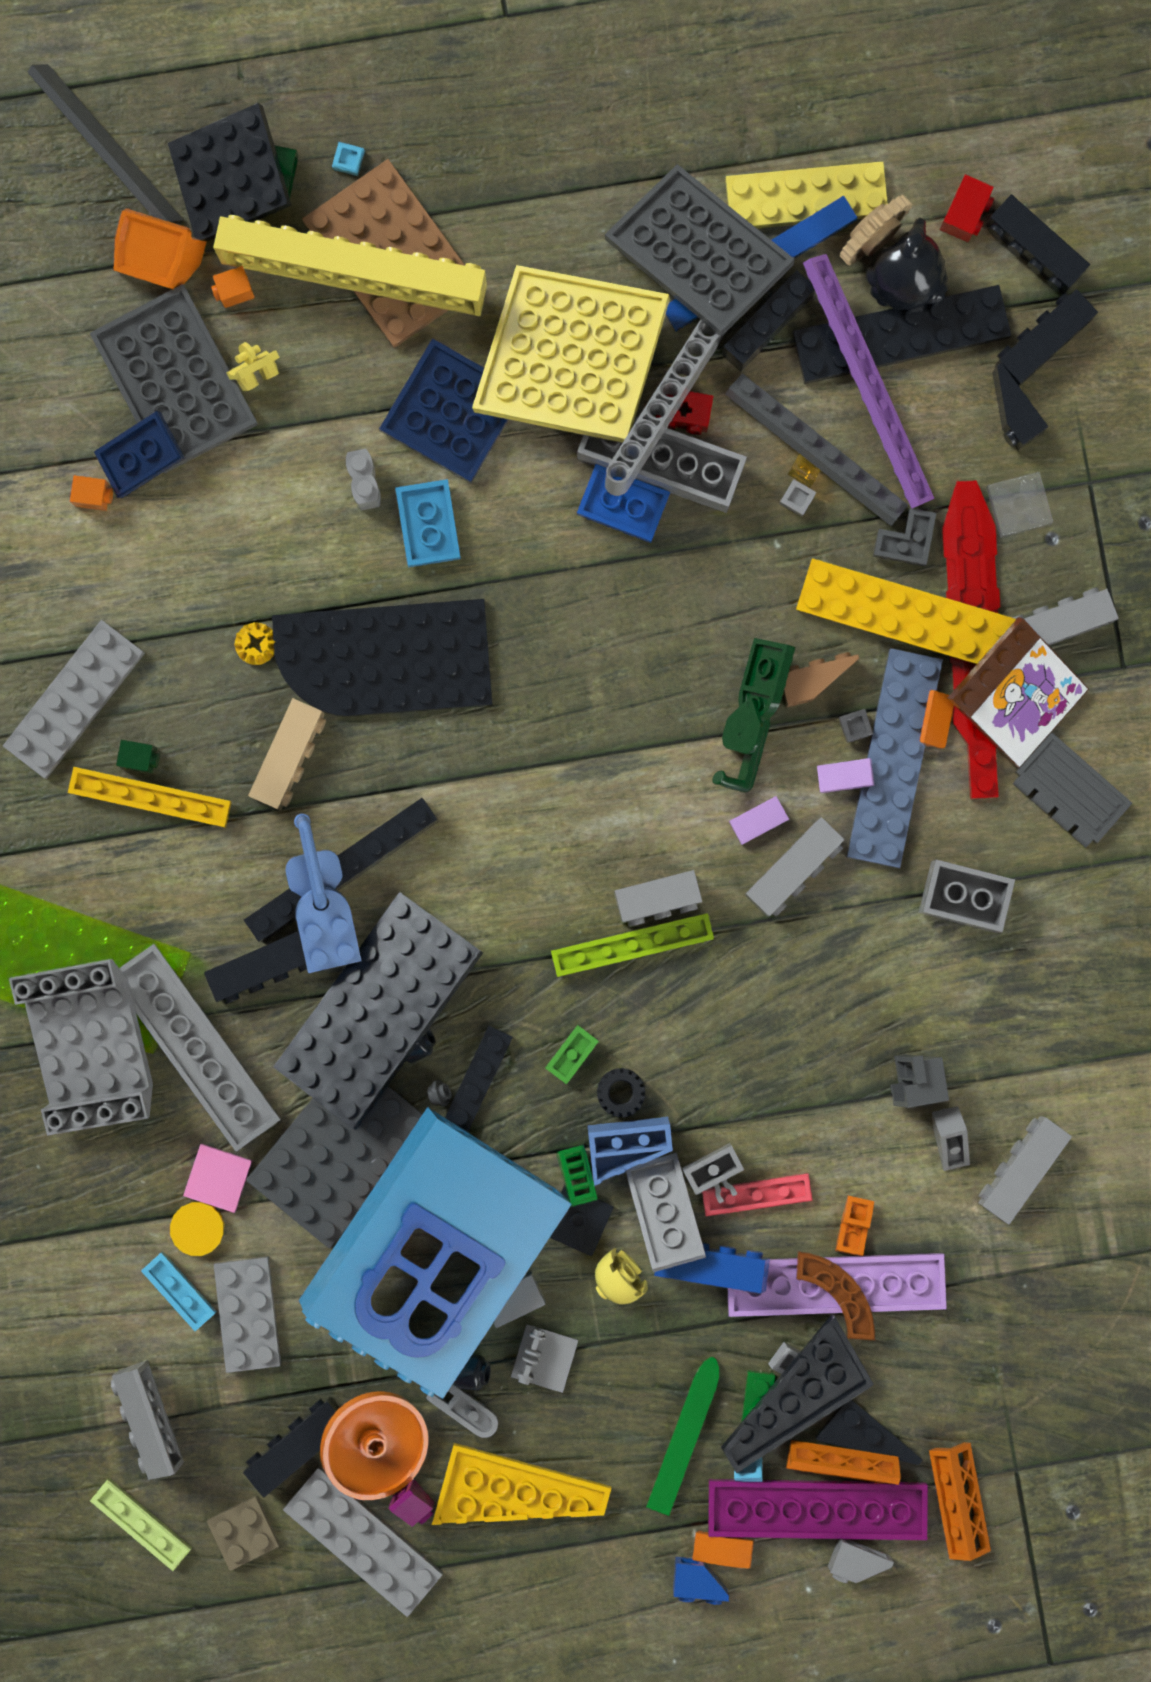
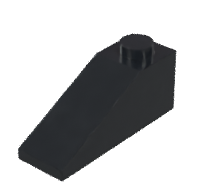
(1017, 414)

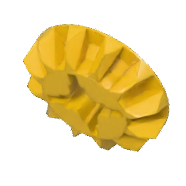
(242, 642)

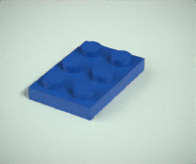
(631, 513)

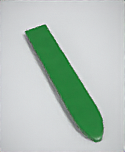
(684, 1437)

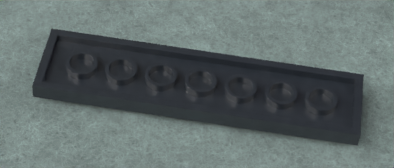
(908, 334)

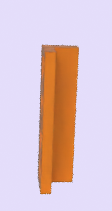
(843, 1462)
(956, 1504)

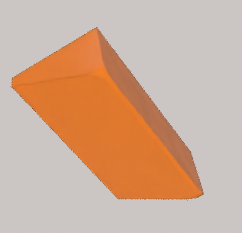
(936, 720)

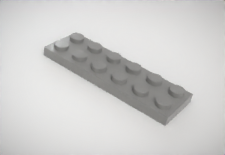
(73, 699)
(363, 1542)

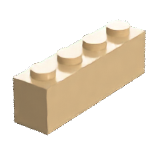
(287, 754)

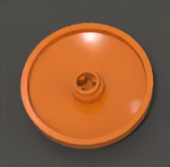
(374, 1445)

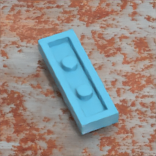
(178, 1291)

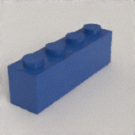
(724, 1269)

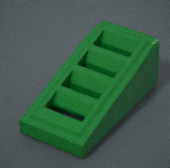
(583, 1162)

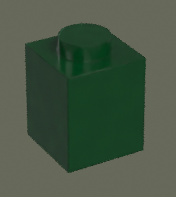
(137, 756)

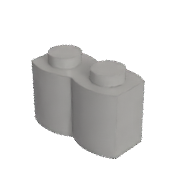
(363, 485)

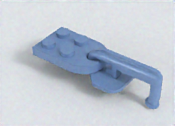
(328, 930)

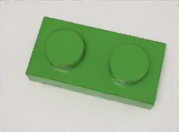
(572, 1054)

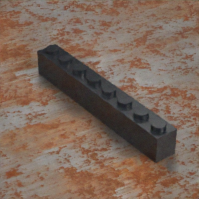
(353, 863)

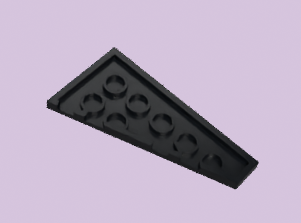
(810, 1388)

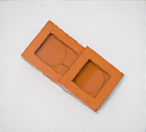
(854, 1226)
(723, 1550)

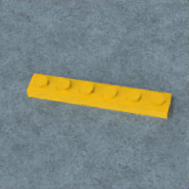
(149, 797)

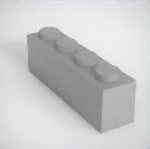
(1073, 616)
(794, 868)
(1024, 1169)

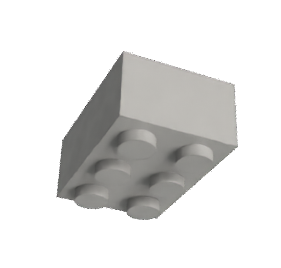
(966, 896)
(658, 898)

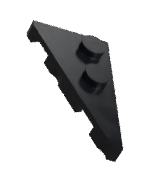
(858, 1430)

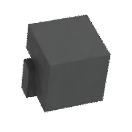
(919, 1081)

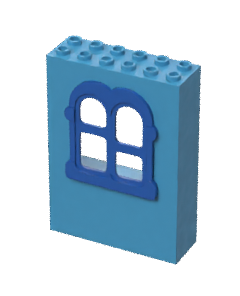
(470, 1203)

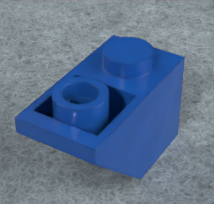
(697, 1581)

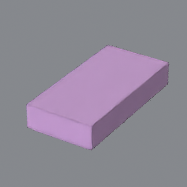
(845, 775)
(758, 820)

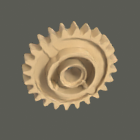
(875, 230)

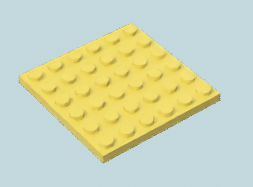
(571, 353)

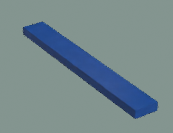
(793, 241)

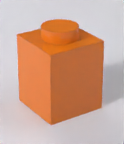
(232, 287)
(91, 493)

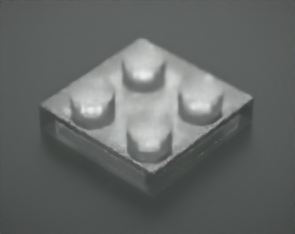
(1019, 504)

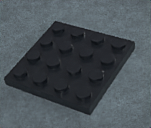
(229, 171)

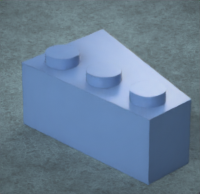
(626, 1145)

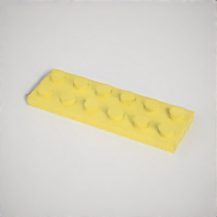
(794, 195)

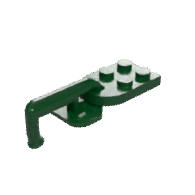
(758, 701)

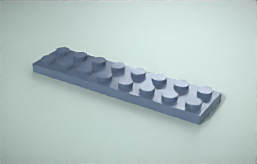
(896, 759)

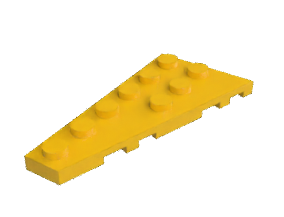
(505, 1489)

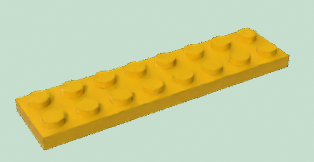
(900, 612)

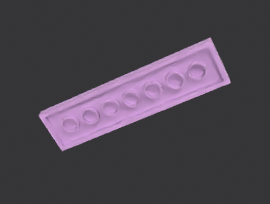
(886, 1280)

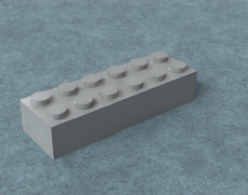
(678, 466)

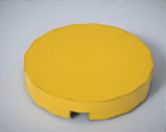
(197, 1228)

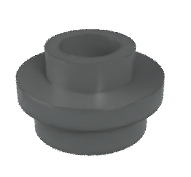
(439, 1093)

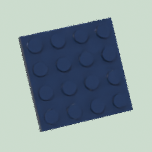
(437, 413)

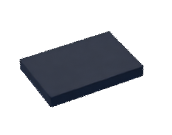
(139, 454)

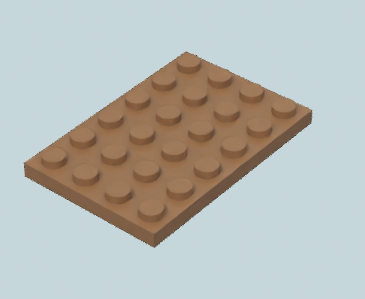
(387, 214)

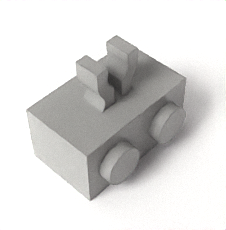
(714, 1169)

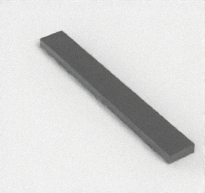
(103, 143)

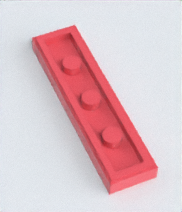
(759, 1194)

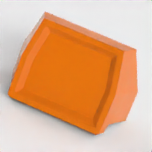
(155, 249)

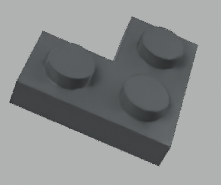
(912, 545)

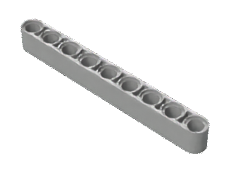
(663, 406)

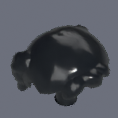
(909, 271)

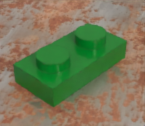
(756, 1387)

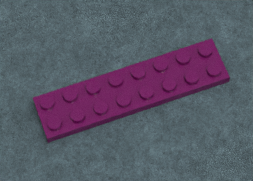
(817, 1509)

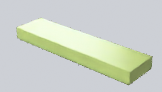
(141, 1524)

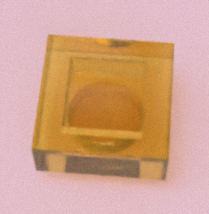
(803, 471)

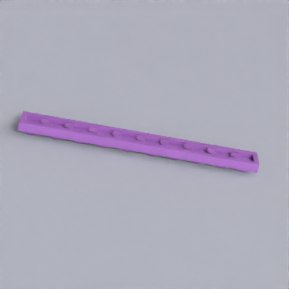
(868, 380)

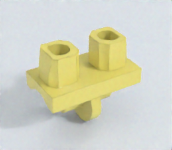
(263, 362)

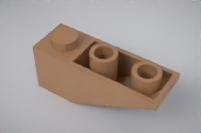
(807, 683)

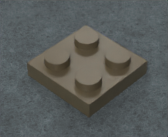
(243, 1532)

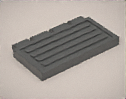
(1072, 789)

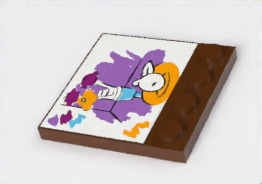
(1018, 692)

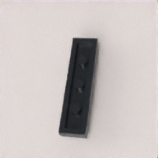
(478, 1078)

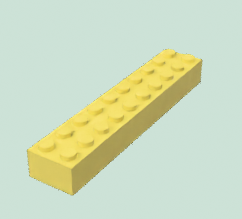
(351, 265)

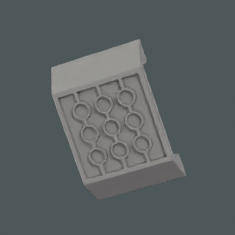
(86, 1045)

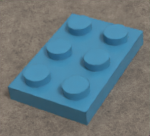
(428, 523)

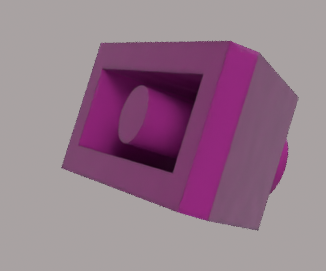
(412, 1504)

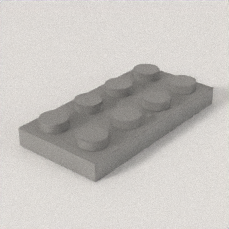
(665, 1213)
(247, 1314)

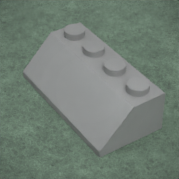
(147, 1421)

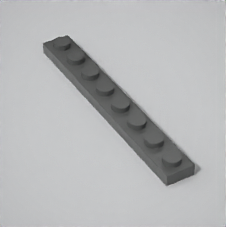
(816, 449)

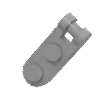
(468, 1412)

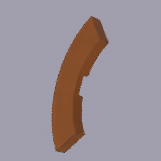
(843, 1289)

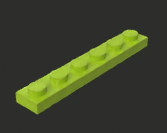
(632, 945)

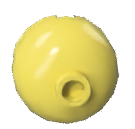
(619, 1279)

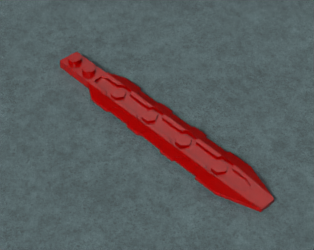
(971, 579)

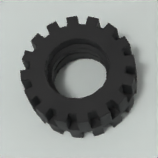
(633, 1104)

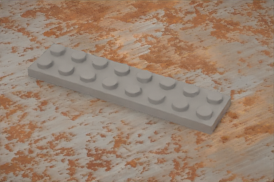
(197, 1049)

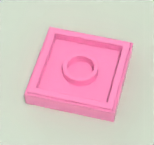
(218, 1178)

